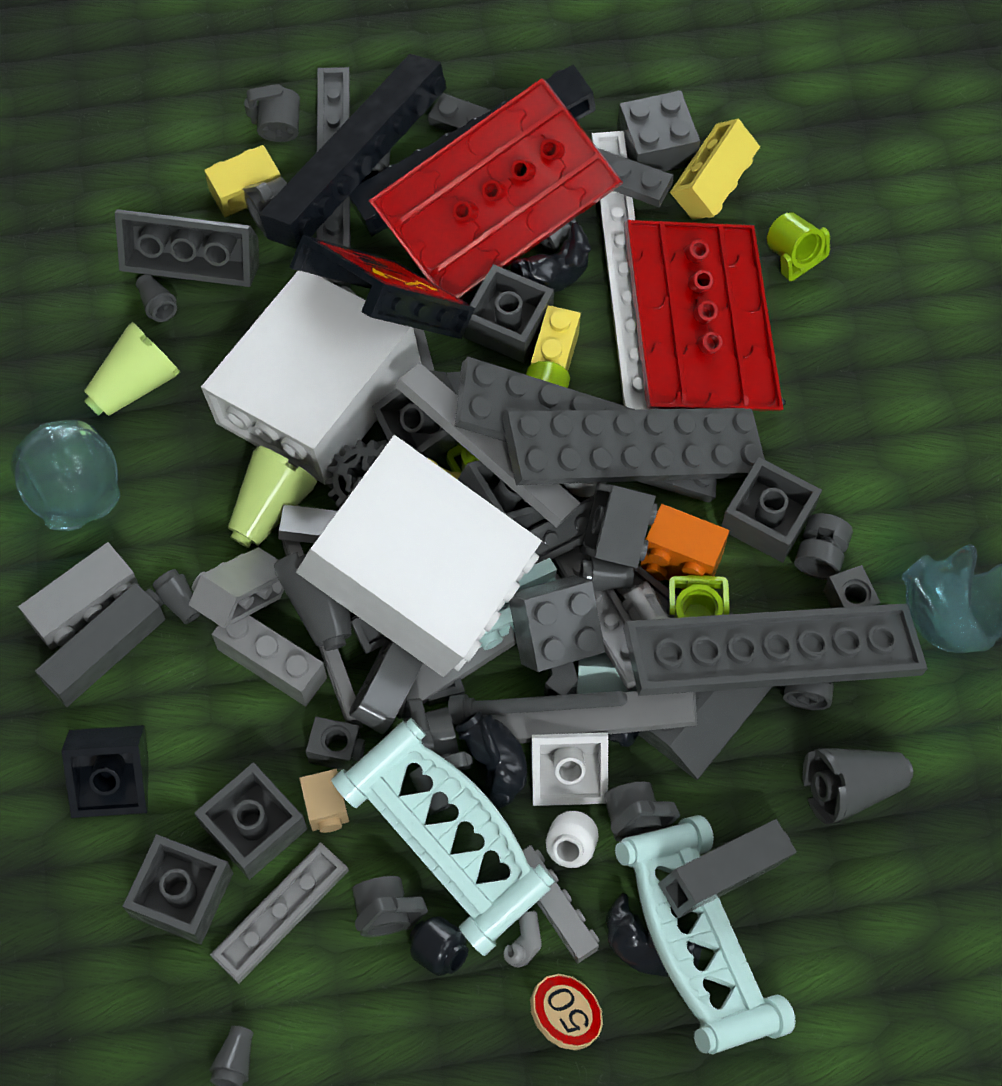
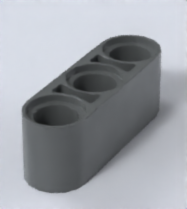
(385, 687)

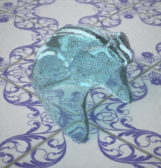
(66, 474)
(954, 605)

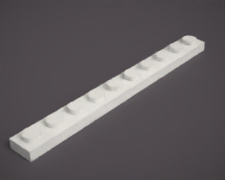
(614, 211)

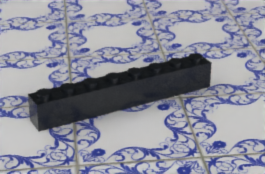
(566, 83)
(353, 151)

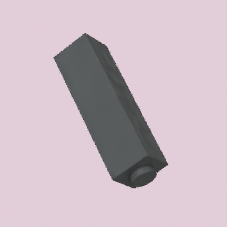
(101, 643)
(726, 868)

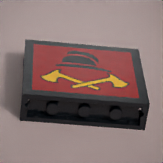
(395, 290)

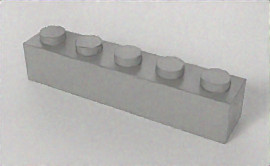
(562, 916)

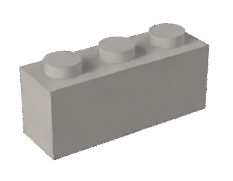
(237, 588)
(78, 596)
(272, 658)

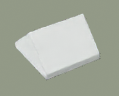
(569, 768)

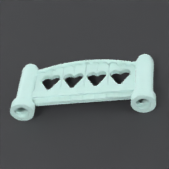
(490, 904)
(745, 1012)

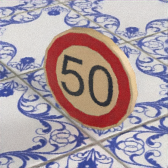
(566, 1012)

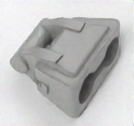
(643, 603)

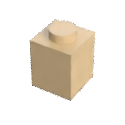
(323, 802)

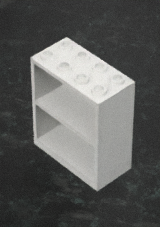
(310, 374)
(421, 558)

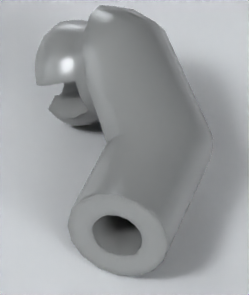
(527, 944)

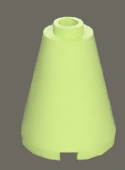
(128, 372)
(265, 488)

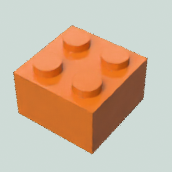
(683, 545)

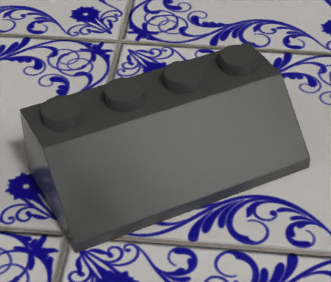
(186, 248)
(718, 719)

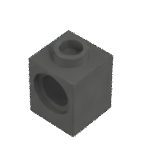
(850, 582)
(326, 731)

